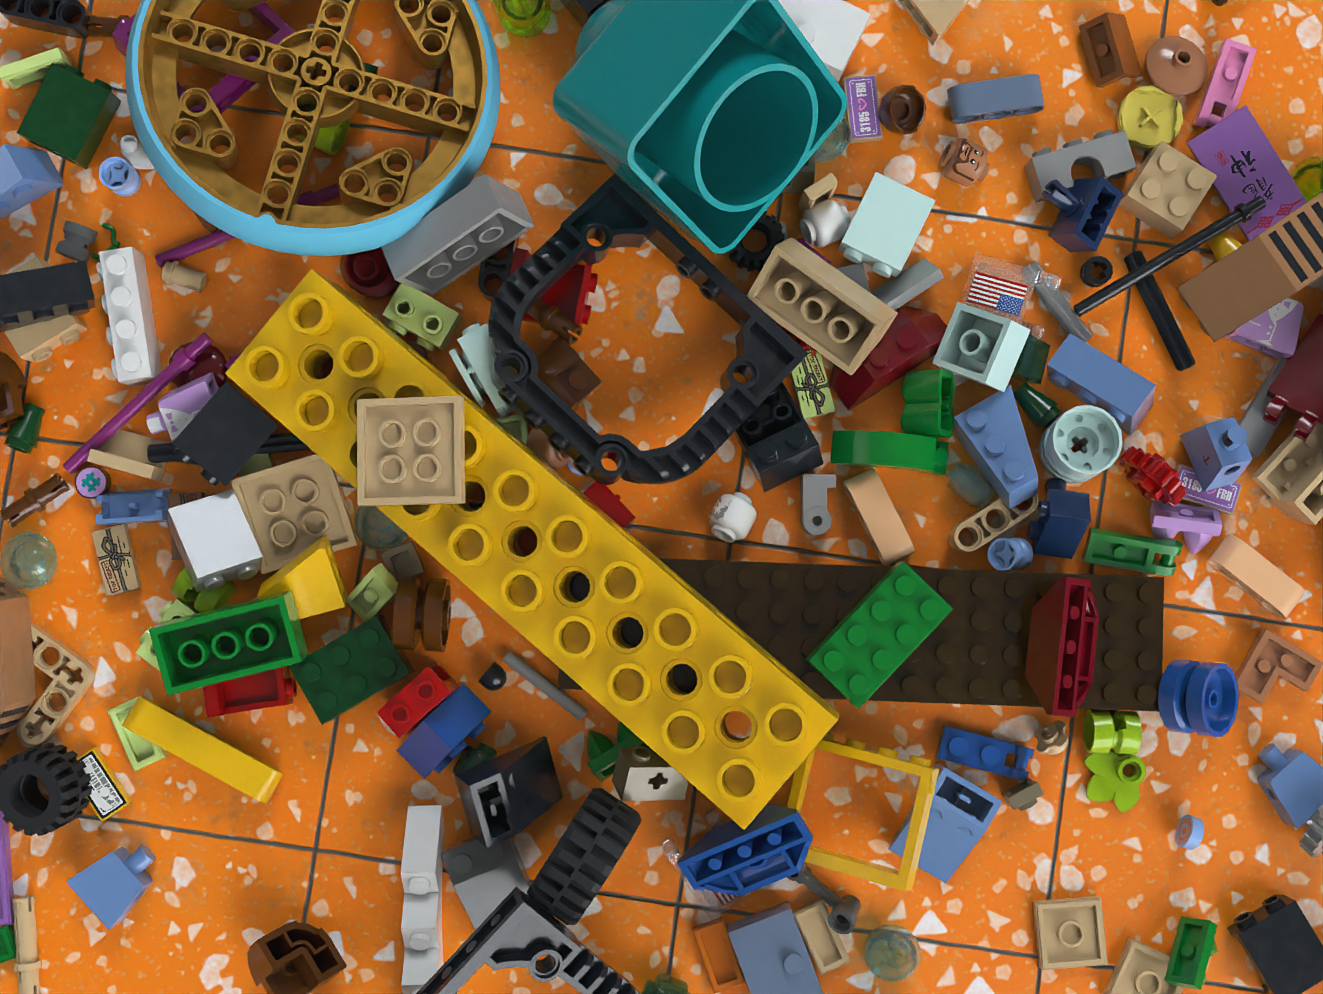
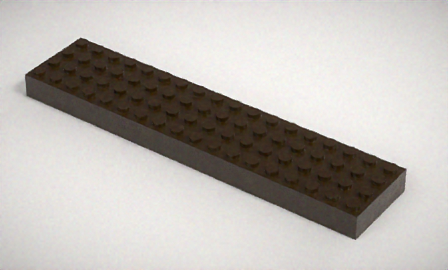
(966, 659)

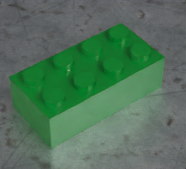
(879, 634)
(229, 642)

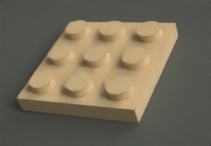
(410, 451)
(293, 509)

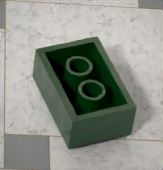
(351, 669)

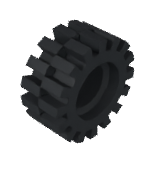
(756, 260)

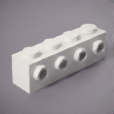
(130, 316)

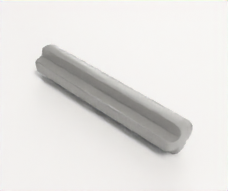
(1061, 309)

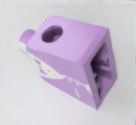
(1273, 331)
(182, 405)

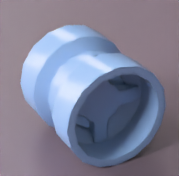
(114, 171)
(1010, 553)

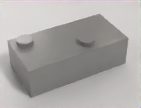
(458, 235)

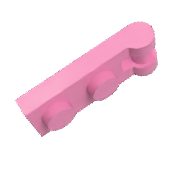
(1225, 82)

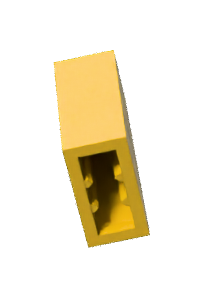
(313, 580)

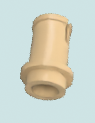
(183, 276)

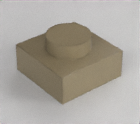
(403, 561)
(1023, 795)

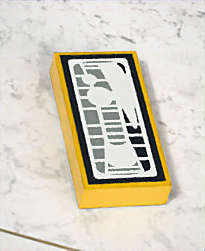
(107, 792)

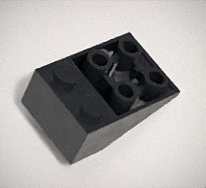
(778, 441)
(509, 791)

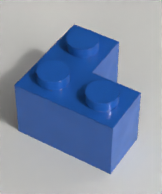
(443, 731)

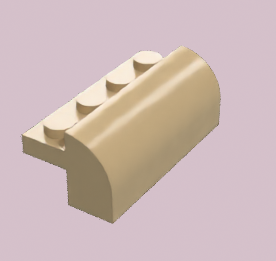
(1295, 477)

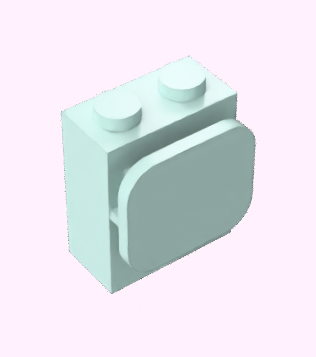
(886, 225)
(477, 367)

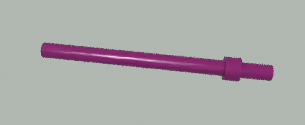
(307, 199)
(182, 360)

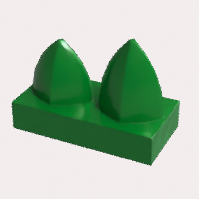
(604, 753)
(1191, 953)

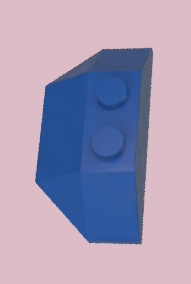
(748, 859)

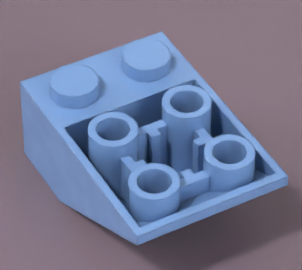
(954, 825)

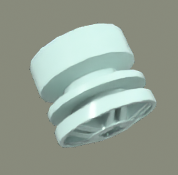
(1094, 433)

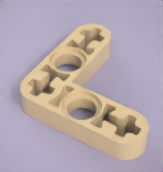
(61, 683)

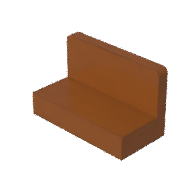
(1109, 49)

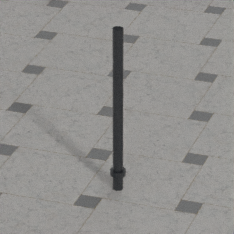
(1241, 213)

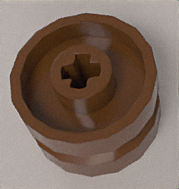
(422, 614)

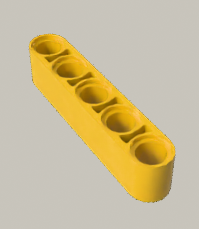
(202, 749)

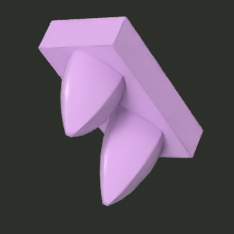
(1196, 522)

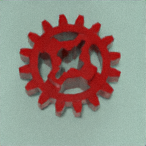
(1152, 476)

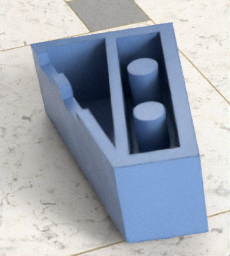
(25, 177)
(1101, 382)
(999, 446)

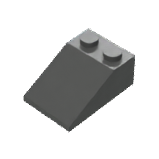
(484, 875)

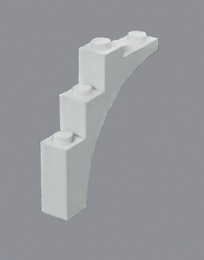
(423, 896)

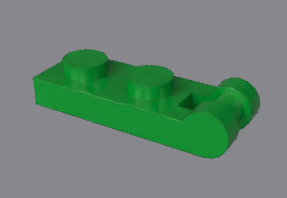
(1131, 551)

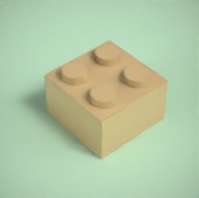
(1166, 190)

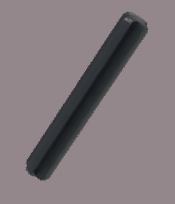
(1161, 315)

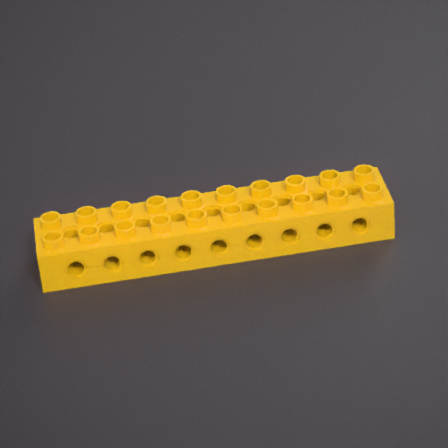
(573, 536)

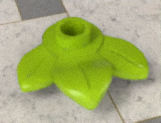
(1110, 782)

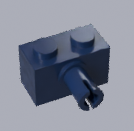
(1083, 212)
(1059, 520)

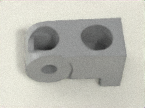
(813, 502)

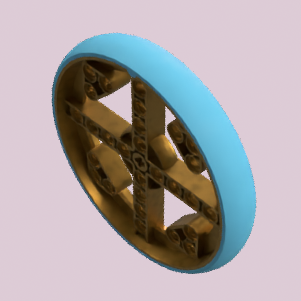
(364, 220)

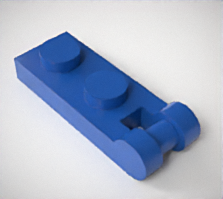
(983, 752)

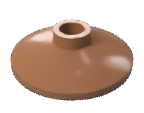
(1171, 74)

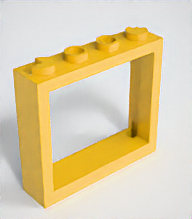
(898, 879)

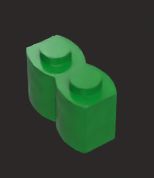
(928, 403)

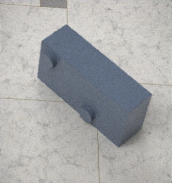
(773, 953)

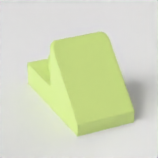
(373, 593)

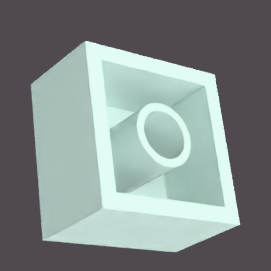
(981, 346)

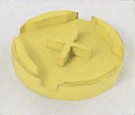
(1149, 117)

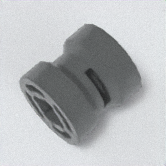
(76, 241)

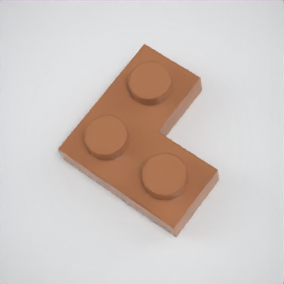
(1275, 658)

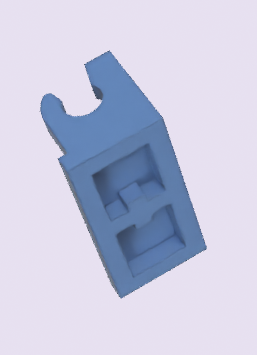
(133, 507)

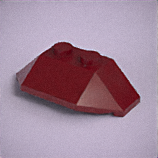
(905, 345)
(1063, 646)

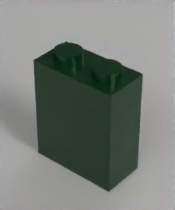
(69, 115)

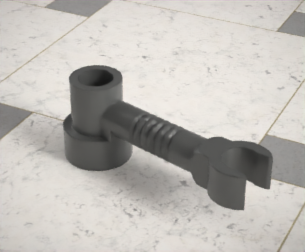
(844, 910)

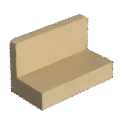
(128, 453)

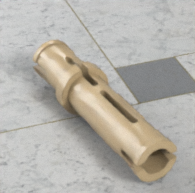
(27, 959)

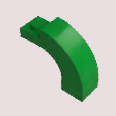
(889, 450)

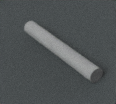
(545, 685)

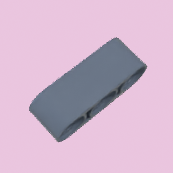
(995, 99)

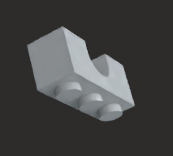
(1105, 156)

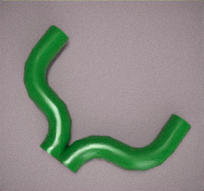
(113, 240)

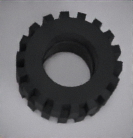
(63, 779)

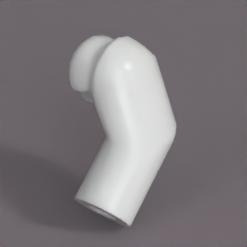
(134, 153)

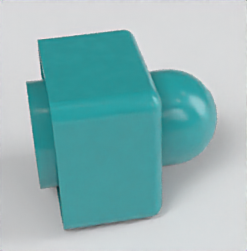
(700, 106)

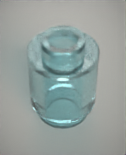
(970, 485)

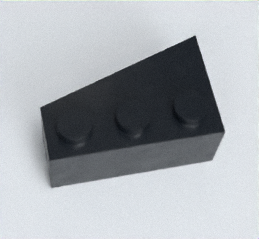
(44, 294)

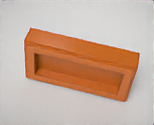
(718, 955)

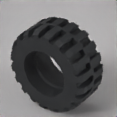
(584, 856)

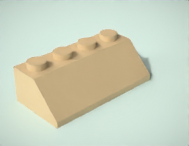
(820, 305)

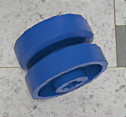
(1198, 697)

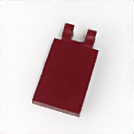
(1300, 384)

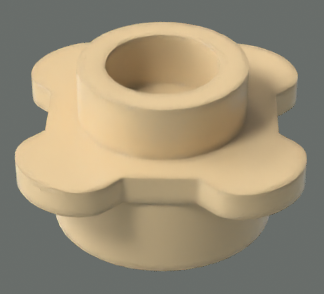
(1051, 738)

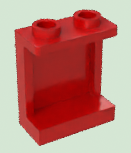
(568, 293)
(250, 692)
(418, 700)

